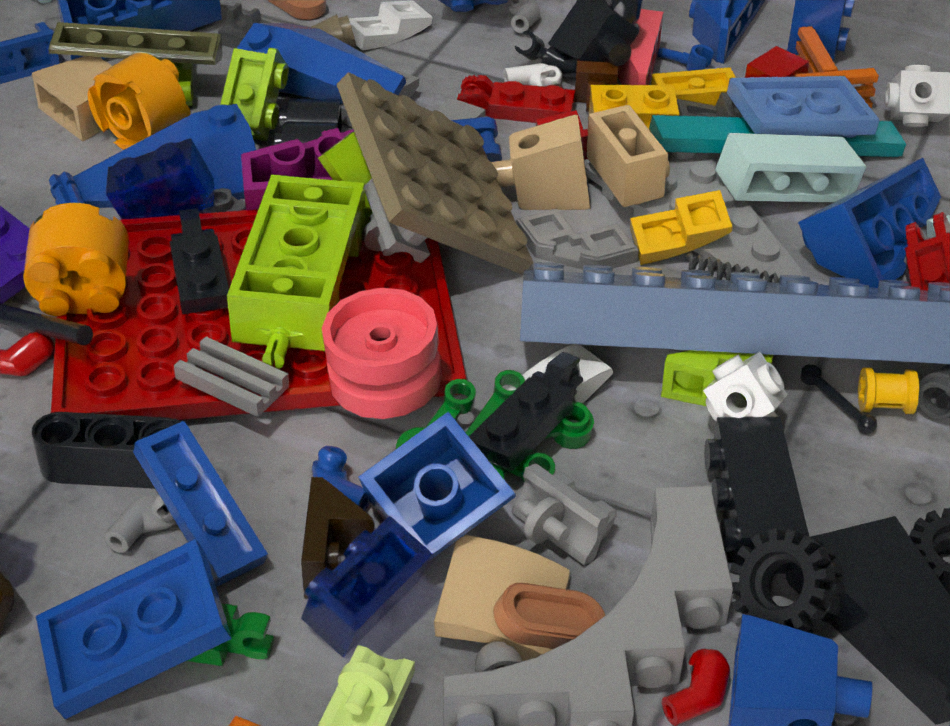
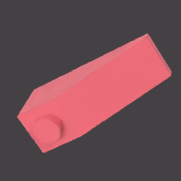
(644, 50)

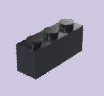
(752, 482)

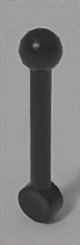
(812, 376)

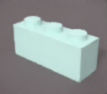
(789, 168)

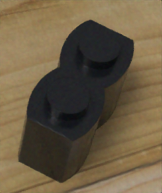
(307, 119)

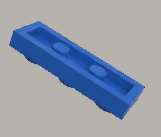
(200, 501)

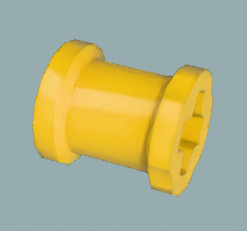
(888, 390)

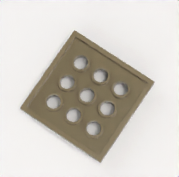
(433, 174)

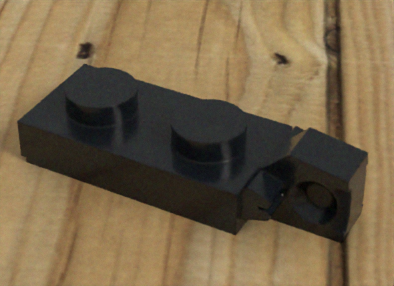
(198, 266)
(529, 413)

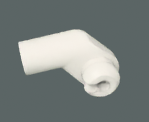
(534, 75)

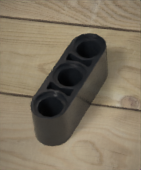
(94, 447)

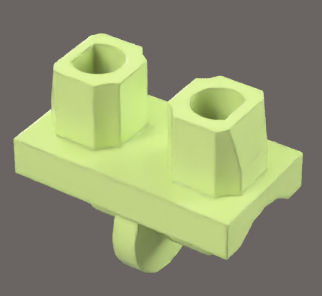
(368, 690)

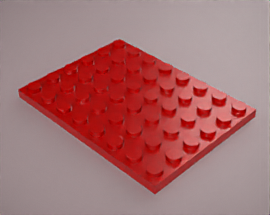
(137, 345)

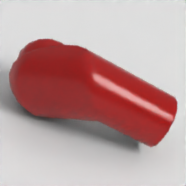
(26, 354)
(705, 691)

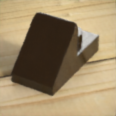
(330, 528)

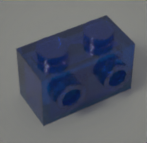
(161, 182)
(365, 585)

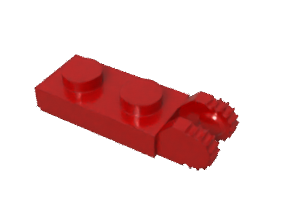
(514, 100)
(928, 258)

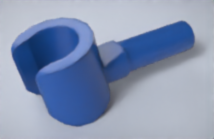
(697, 59)

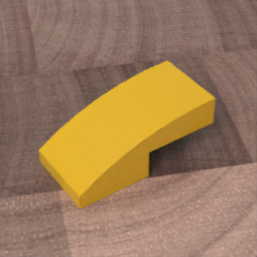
(689, 226)

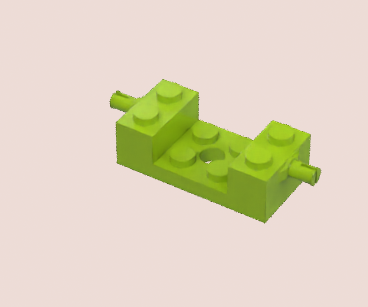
(295, 263)

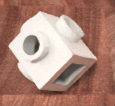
(918, 96)
(752, 378)

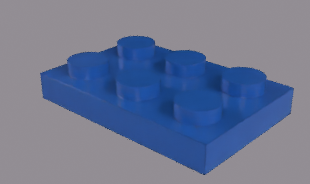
(131, 629)

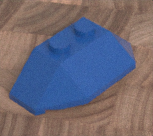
(722, 23)

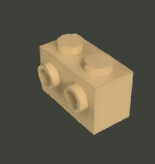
(627, 155)

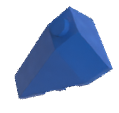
(317, 60)
(217, 133)
(866, 230)

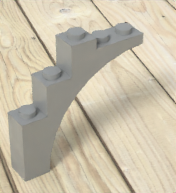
(633, 645)

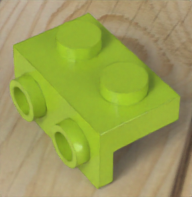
(254, 85)

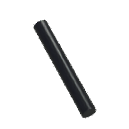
(46, 325)

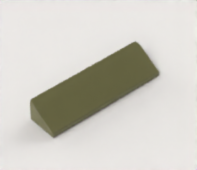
(125, 41)

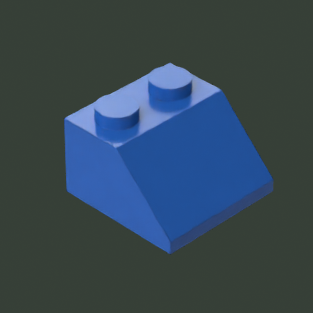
(436, 485)

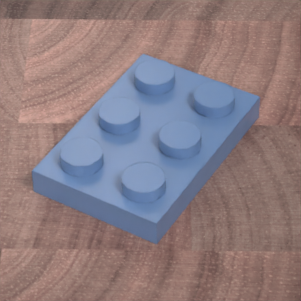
(802, 106)

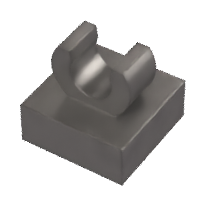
(238, 25)

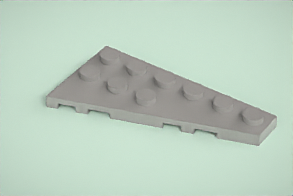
(749, 242)

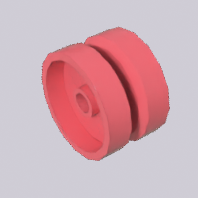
(382, 353)

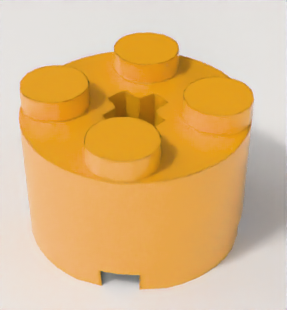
(137, 98)
(76, 260)

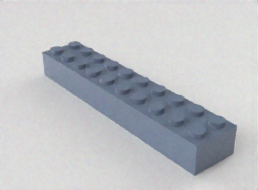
(736, 313)

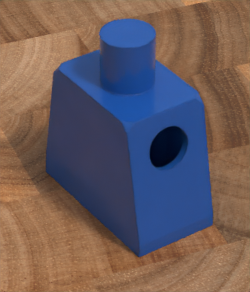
(790, 678)

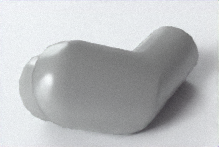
(524, 14)

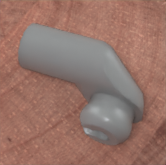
(141, 517)

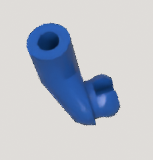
(331, 467)

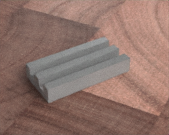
(236, 371)

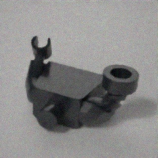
(589, 33)

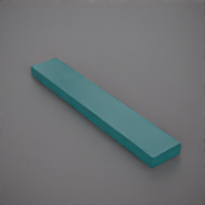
(709, 135)

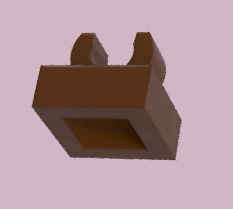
(593, 73)

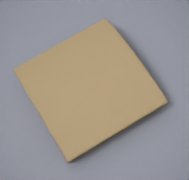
(475, 581)

